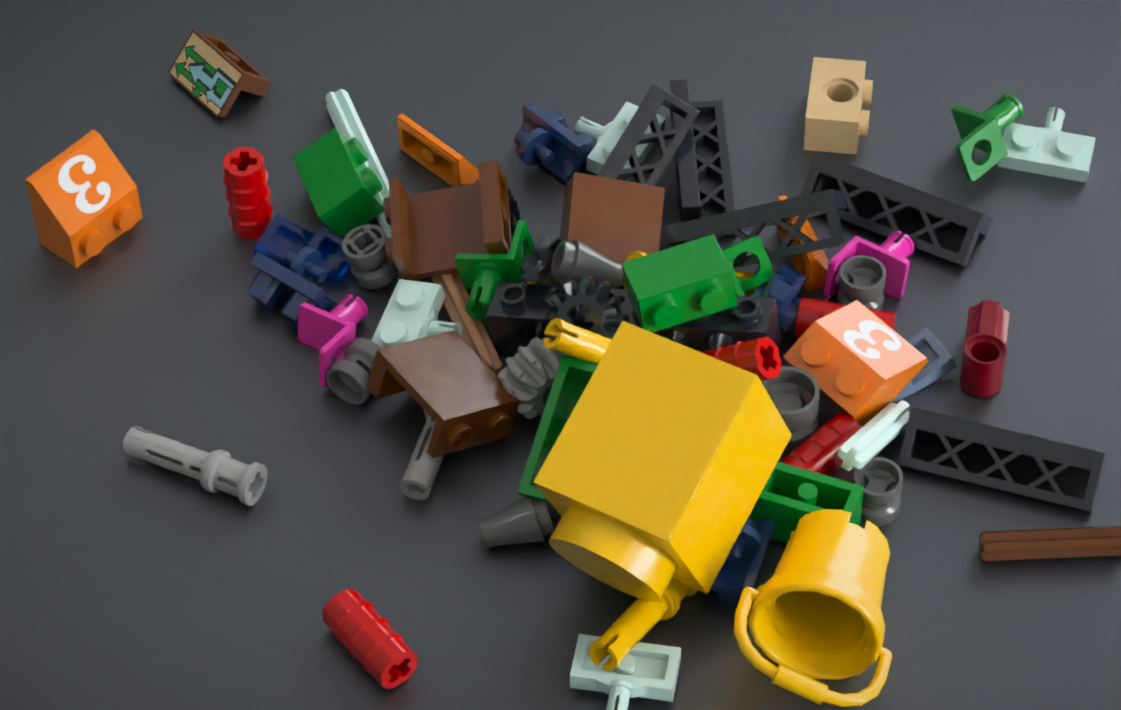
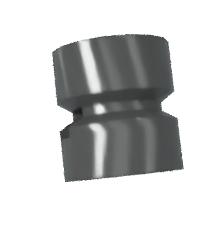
(797, 401)

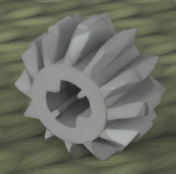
(531, 376)

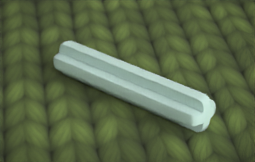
(874, 436)

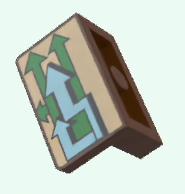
(215, 72)

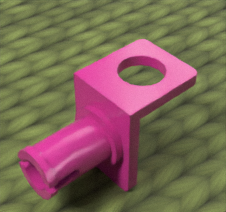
(890, 254)
(331, 330)

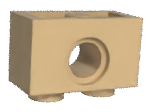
(835, 105)

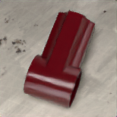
(984, 349)

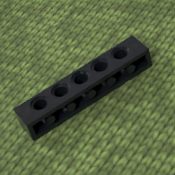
(520, 309)

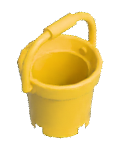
(821, 610)

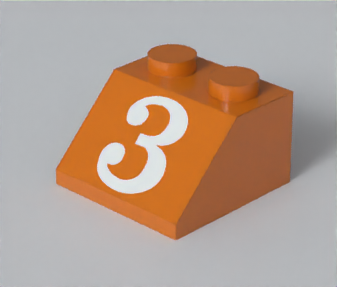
(82, 200)
(856, 360)

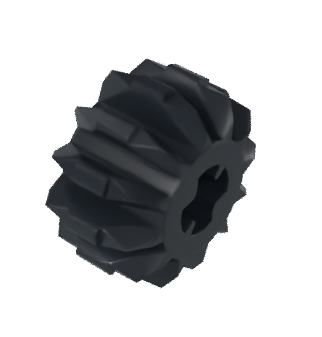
(586, 296)

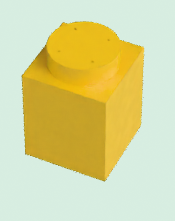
(660, 465)

